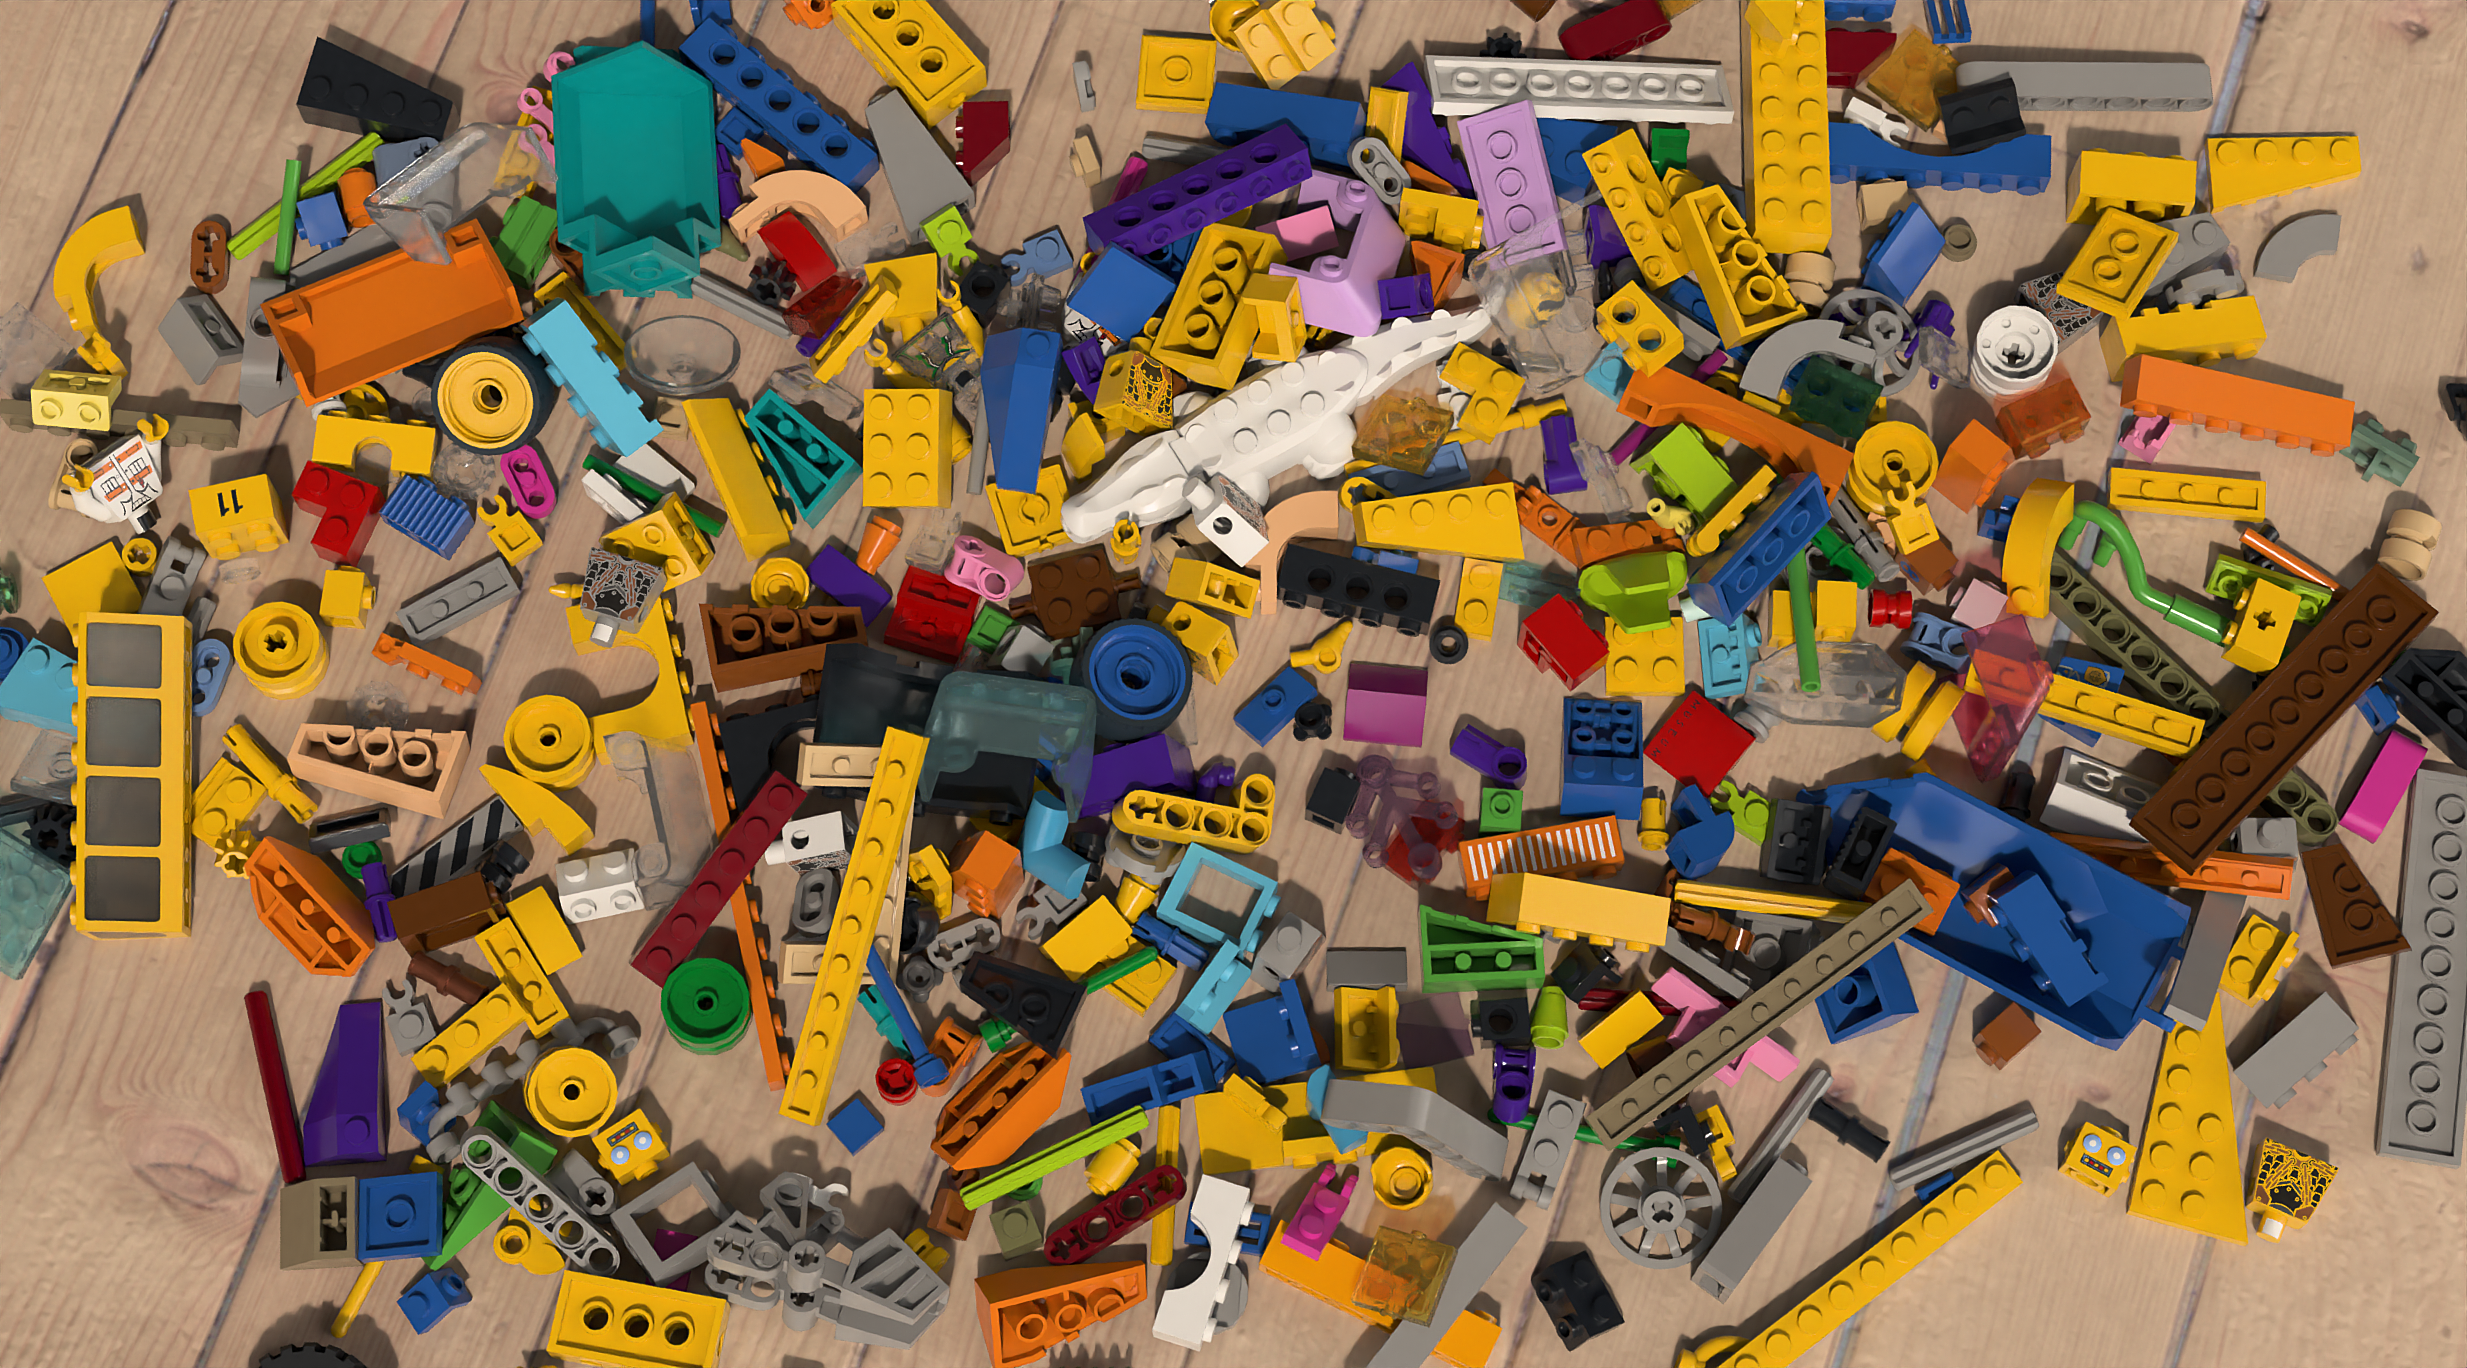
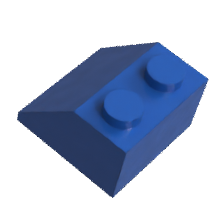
(1867, 998)

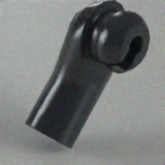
(2256, 558)

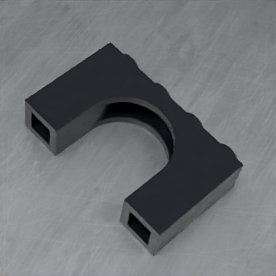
(754, 739)

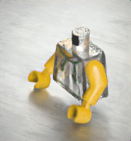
(940, 355)

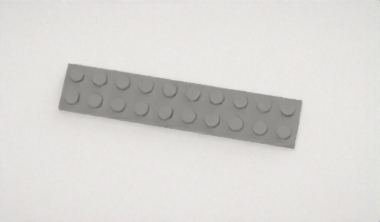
(2428, 1011)

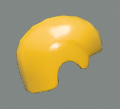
(1226, 15)
(780, 583)
(1401, 1178)

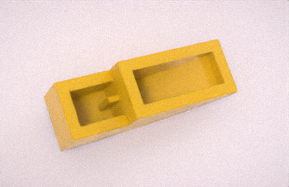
(538, 808)

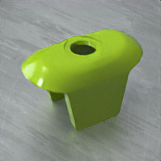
(1635, 588)

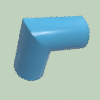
(1042, 847)
(1344, 1139)

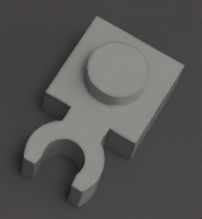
(1051, 907)
(410, 1024)

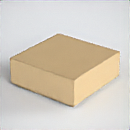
(671, 417)

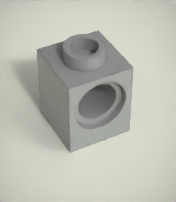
(1021, 650)

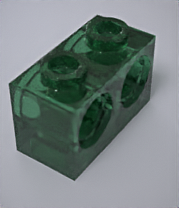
(1840, 390)

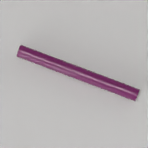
(1643, 431)

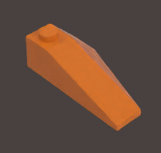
(1040, 1306)

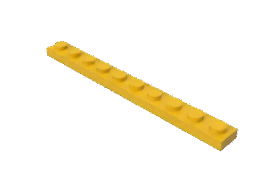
(854, 925)
(1879, 1267)

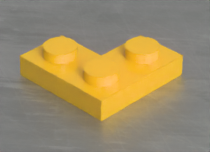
(1491, 389)

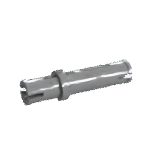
(1867, 543)

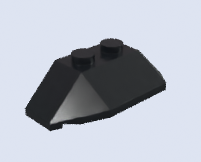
(2433, 697)

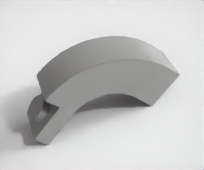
(1794, 343)

